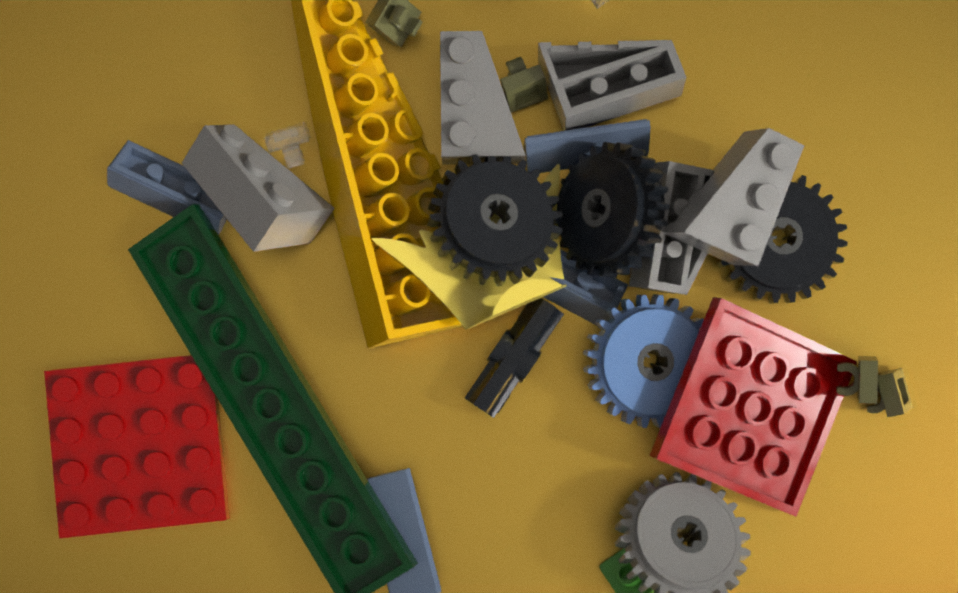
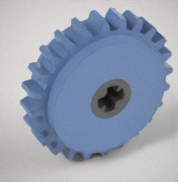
(621, 354)

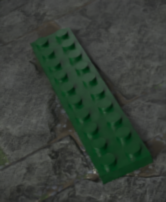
(271, 405)

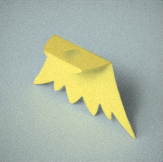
(466, 297)

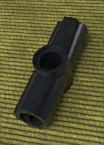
(514, 356)

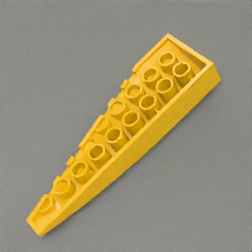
(372, 168)

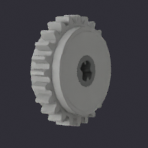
(701, 519)

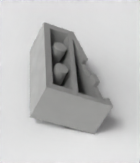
(741, 199)

